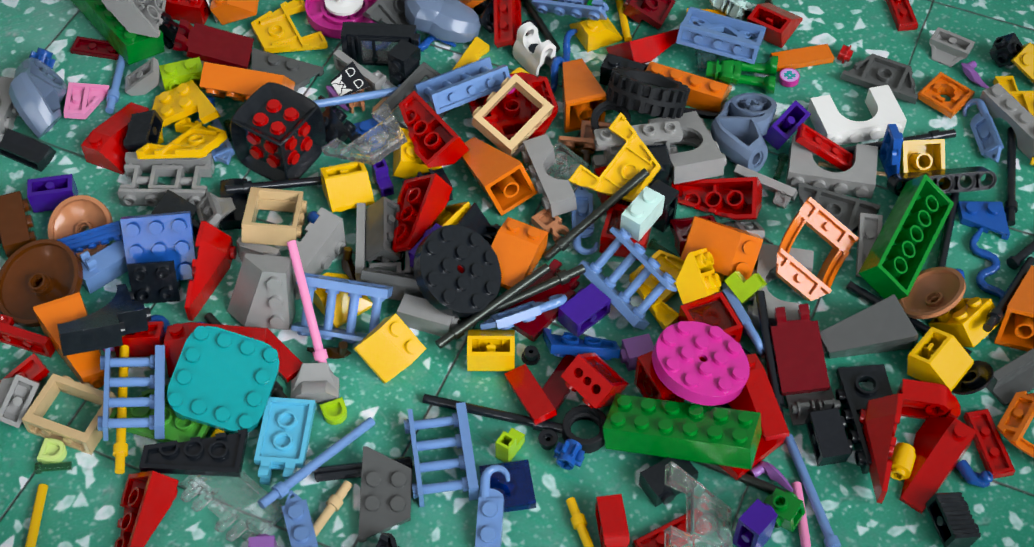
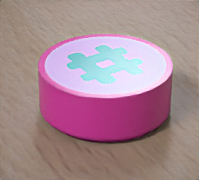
(789, 77)

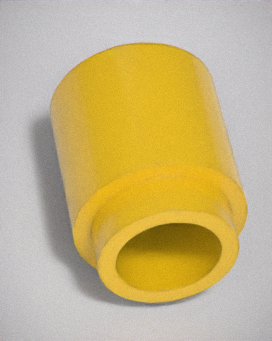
(902, 461)

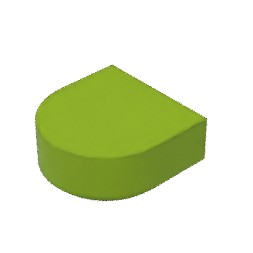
(334, 411)

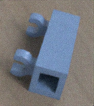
(103, 266)

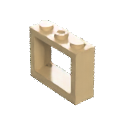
(491, 133)
(275, 201)
(45, 428)

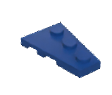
(573, 345)

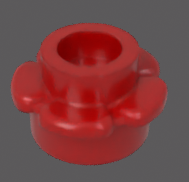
(845, 53)

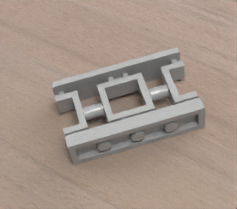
(649, 133)
(169, 167)
(360, 261)

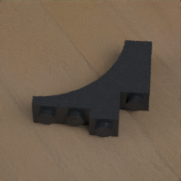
(106, 326)

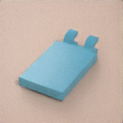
(284, 436)

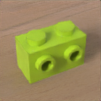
(181, 72)

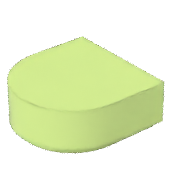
(52, 451)

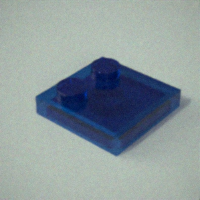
(519, 491)

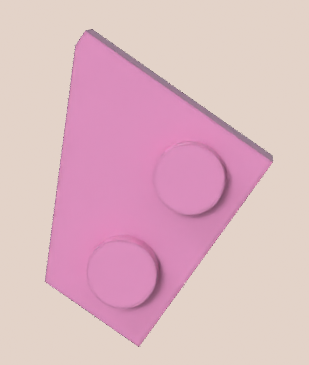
(83, 99)

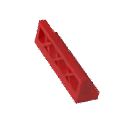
(506, 21)

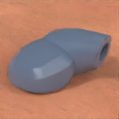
(443, 19)
(37, 95)
(741, 129)

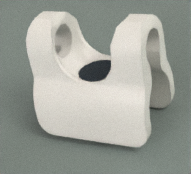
(531, 51)

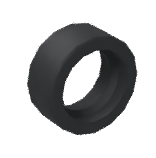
(604, 106)
(584, 412)

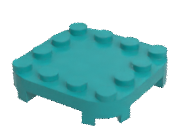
(223, 379)

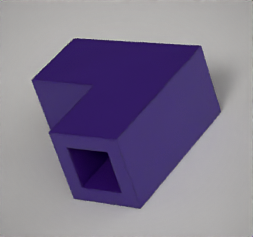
(382, 179)

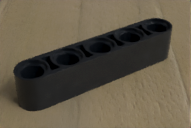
(951, 179)

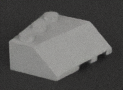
(138, 16)
(264, 292)

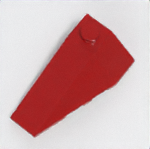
(420, 204)
(879, 427)
(146, 502)

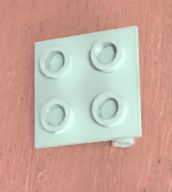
(733, 8)

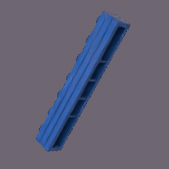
(93, 237)

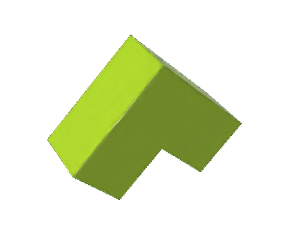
(744, 288)
(509, 444)

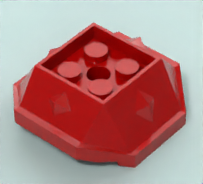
(517, 110)

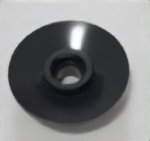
(975, 379)

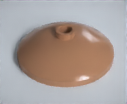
(75, 216)
(934, 293)

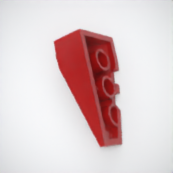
(645, 48)
(431, 136)
(105, 143)
(723, 196)
(210, 267)
(178, 333)
(759, 397)
(938, 449)

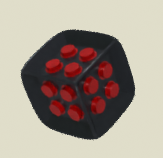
(278, 132)

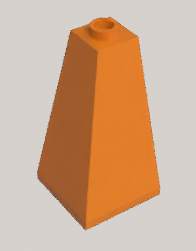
(580, 94)
(498, 175)
(62, 310)
(1018, 320)

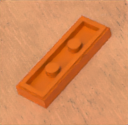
(804, 57)

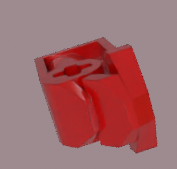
(928, 400)
(612, 521)

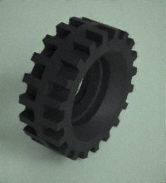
(647, 92)

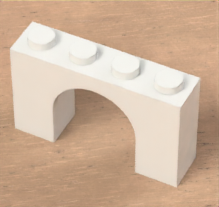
(843, 131)

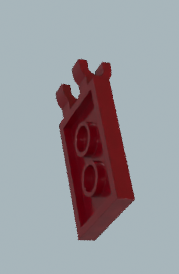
(213, 45)
(535, 328)
(799, 353)

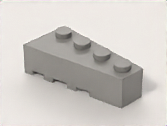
(320, 244)

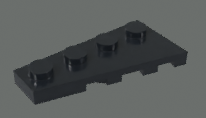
(207, 456)

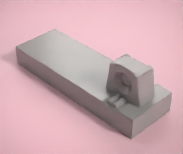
(375, 80)
(783, 192)
(868, 230)

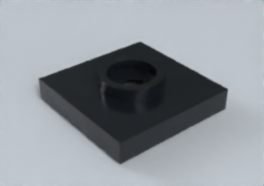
(857, 374)

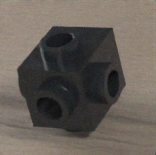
(1005, 49)

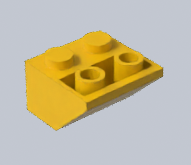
(406, 162)
(346, 186)
(697, 277)
(966, 320)
(490, 350)
(939, 359)

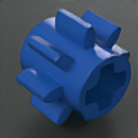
(44, 56)
(569, 454)

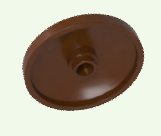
(38, 275)

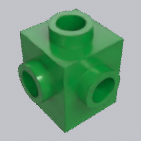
(788, 507)

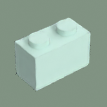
(642, 213)

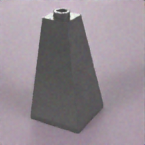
(871, 331)

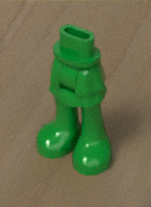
(730, 72)

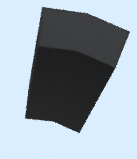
(26, 150)
(233, 219)

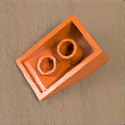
(729, 246)
(518, 250)

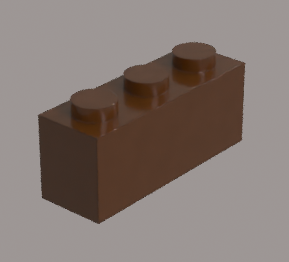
(15, 222)

